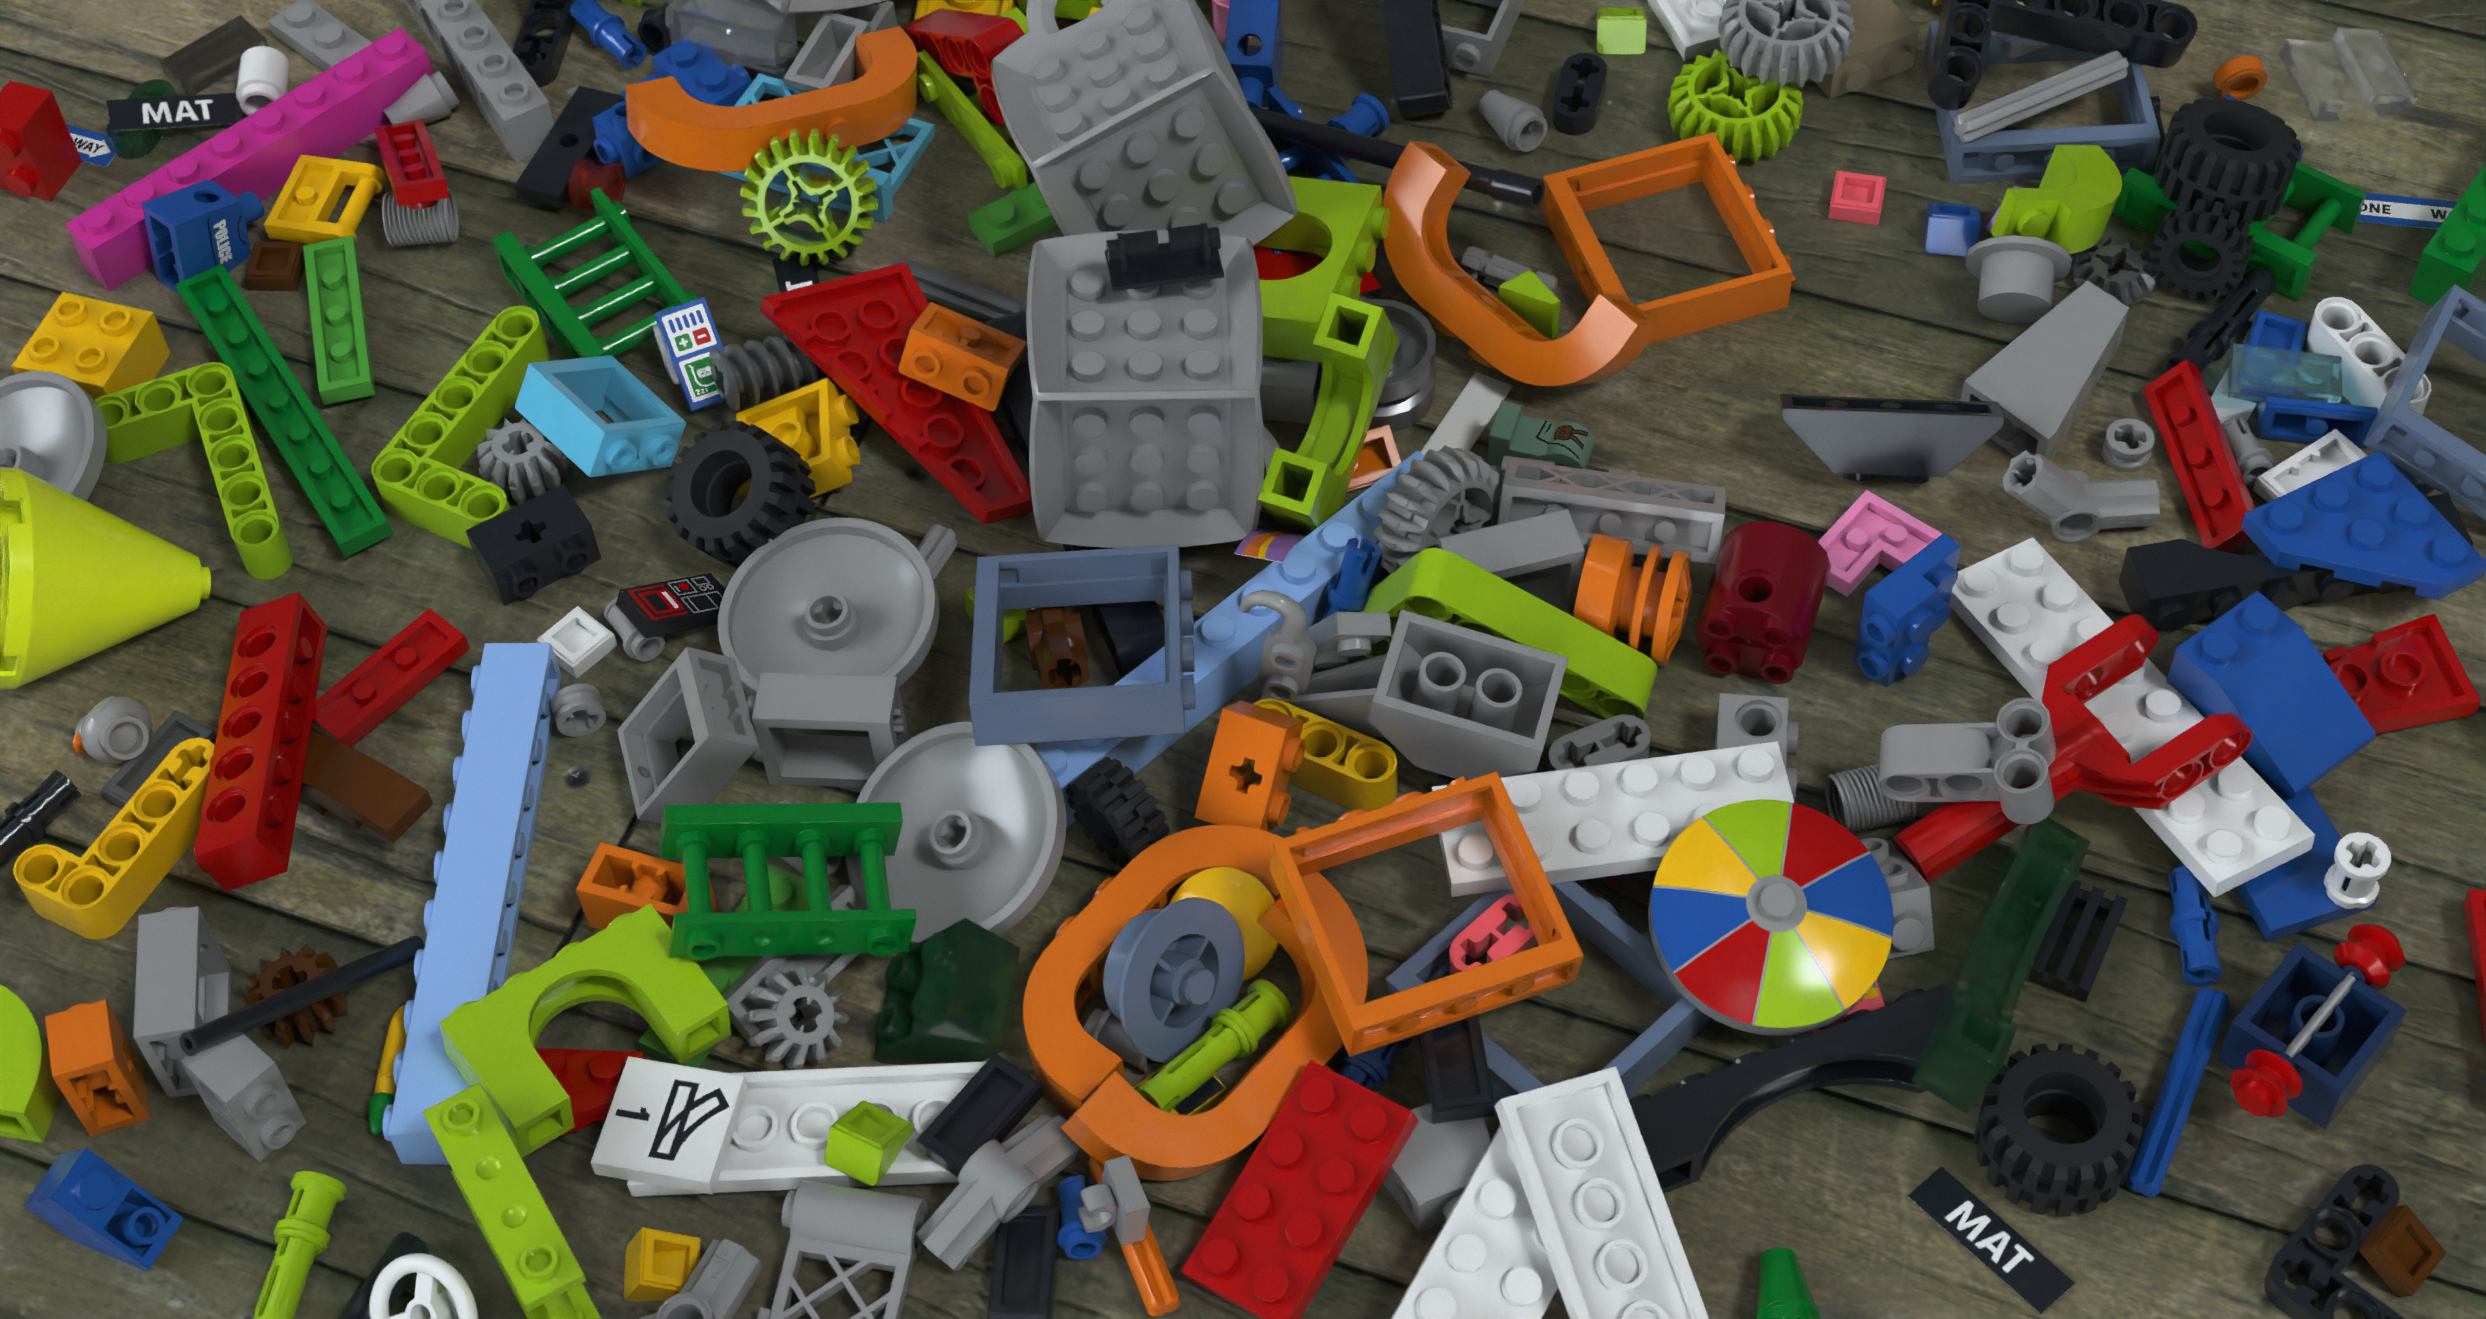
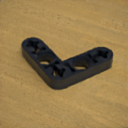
(2325, 1267)

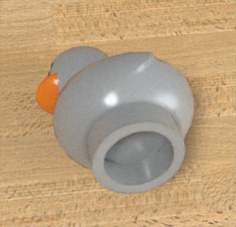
(113, 730)

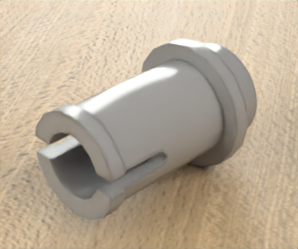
(2247, 452)
(633, 642)
(1110, 1033)

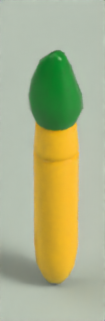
(385, 1086)

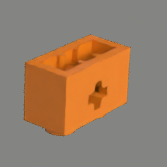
(1229, 787)
(629, 880)
(97, 1067)

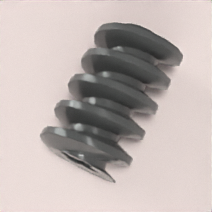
(760, 368)

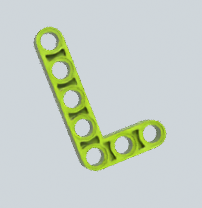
(206, 406)
(422, 462)
(1446, 587)

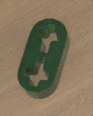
(138, 143)

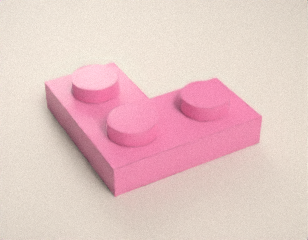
(1872, 535)

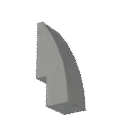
(830, 50)

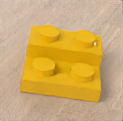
(815, 425)

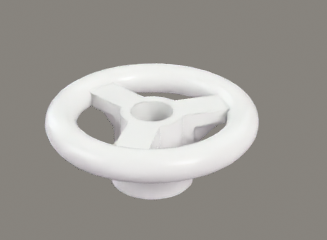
(433, 1298)

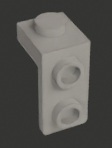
(1909, 899)

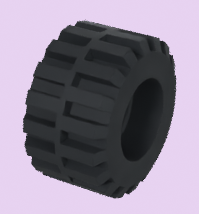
(2228, 156)
(714, 473)
(2050, 1171)

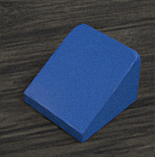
(1951, 228)

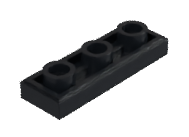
(569, 139)

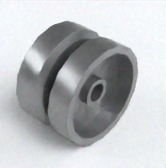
(1412, 375)

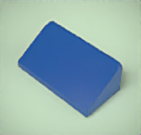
(2311, 420)

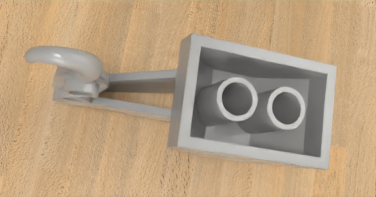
(1438, 695)

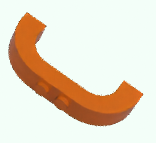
(727, 137)
(1419, 254)
(1073, 965)
(1180, 1147)

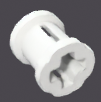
(2349, 864)

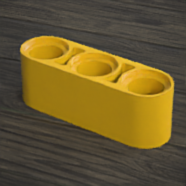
(1347, 762)

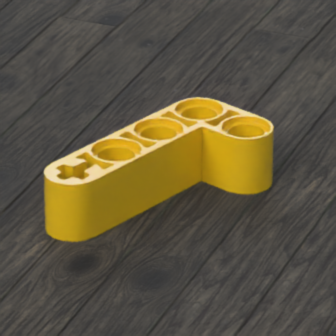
(129, 857)

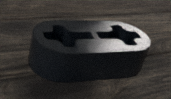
(1571, 92)

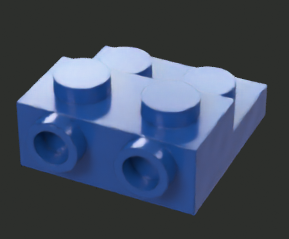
(700, 74)
(1904, 612)

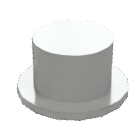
(2017, 276)

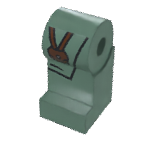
(1538, 439)

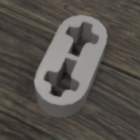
(1597, 743)

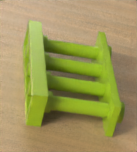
(965, 114)
(509, 1208)

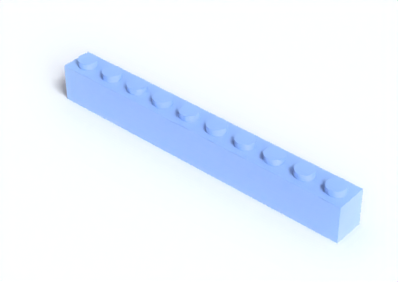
(1232, 642)
(476, 877)

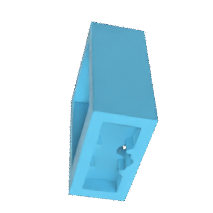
(562, 405)

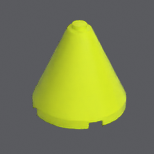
(80, 579)

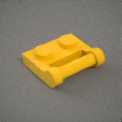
(312, 195)

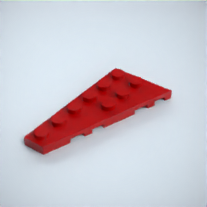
(857, 337)

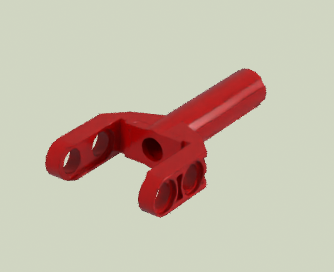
(2086, 753)

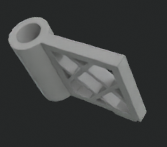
(849, 1229)

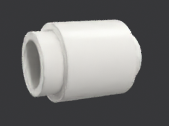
(261, 78)

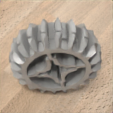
(1786, 38)
(1435, 500)

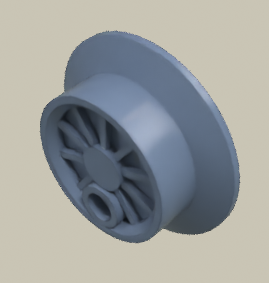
(1174, 974)

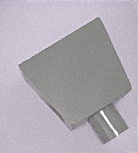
(1435, 1167)

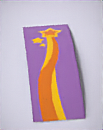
(1268, 544)

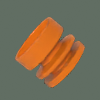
(1633, 598)

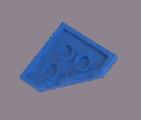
(2368, 530)

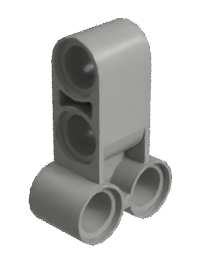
(1974, 762)

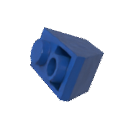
(103, 1209)

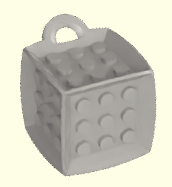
(1139, 123)
(1144, 400)

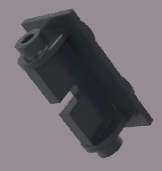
(1141, 262)

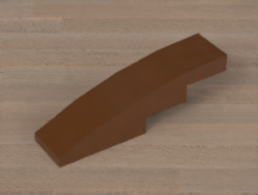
(360, 789)

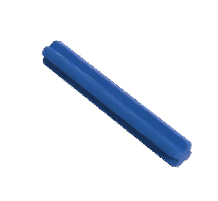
(2177, 1092)

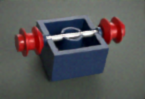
(2316, 1028)

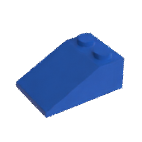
(2279, 685)

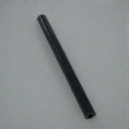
(299, 996)

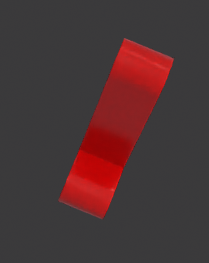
(966, 46)

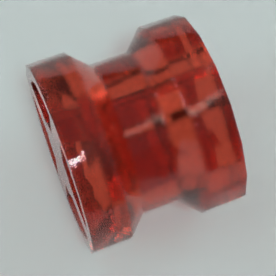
(588, 176)

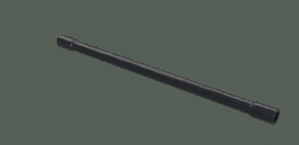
(1498, 184)

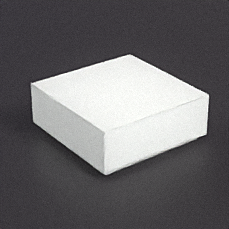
(578, 641)

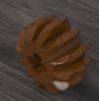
(286, 973)

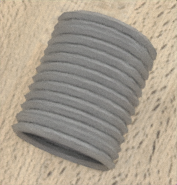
(420, 226)
(1858, 804)

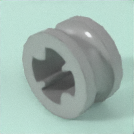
(2139, 437)
(578, 710)

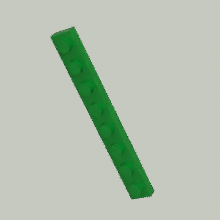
(284, 411)

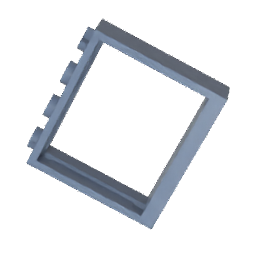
(2027, 152)
(2416, 441)
(1071, 580)
(1602, 927)

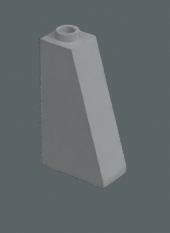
(2050, 370)

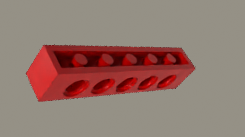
(261, 743)

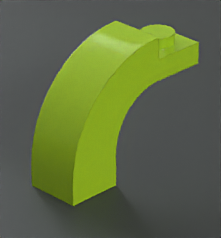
(2070, 202)
(26, 1080)

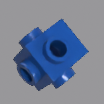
(618, 145)

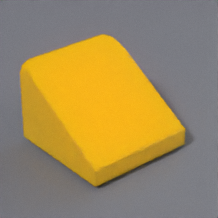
(658, 1264)

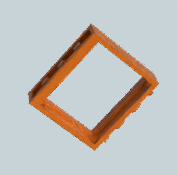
(1655, 171)
(1457, 995)

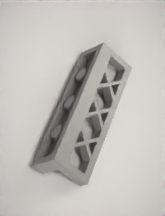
(1620, 506)

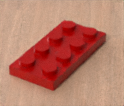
(1300, 1195)

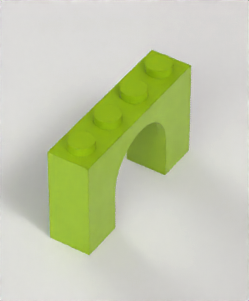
(1343, 227)
(1356, 359)
(622, 964)

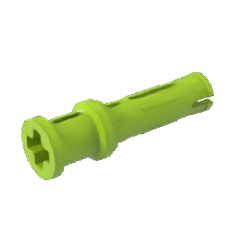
(1231, 1036)
(299, 1240)

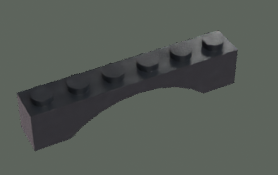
(2190, 584)
(1867, 1048)

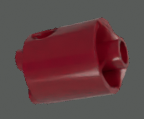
(1763, 601)

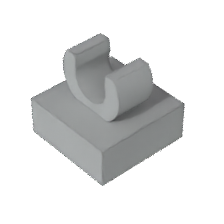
(1116, 1202)

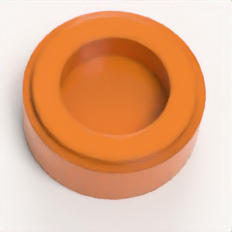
(2240, 77)

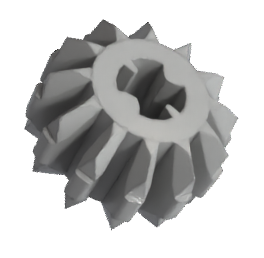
(521, 460)
(812, 1032)

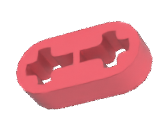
(1490, 935)

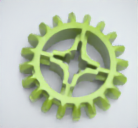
(1737, 109)
(792, 209)

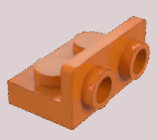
(960, 356)

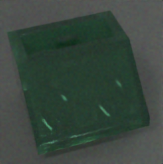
(947, 998)

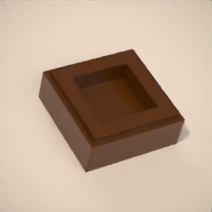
(275, 266)
(2402, 1251)

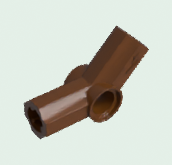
(1057, 646)

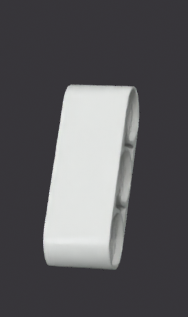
(2367, 353)

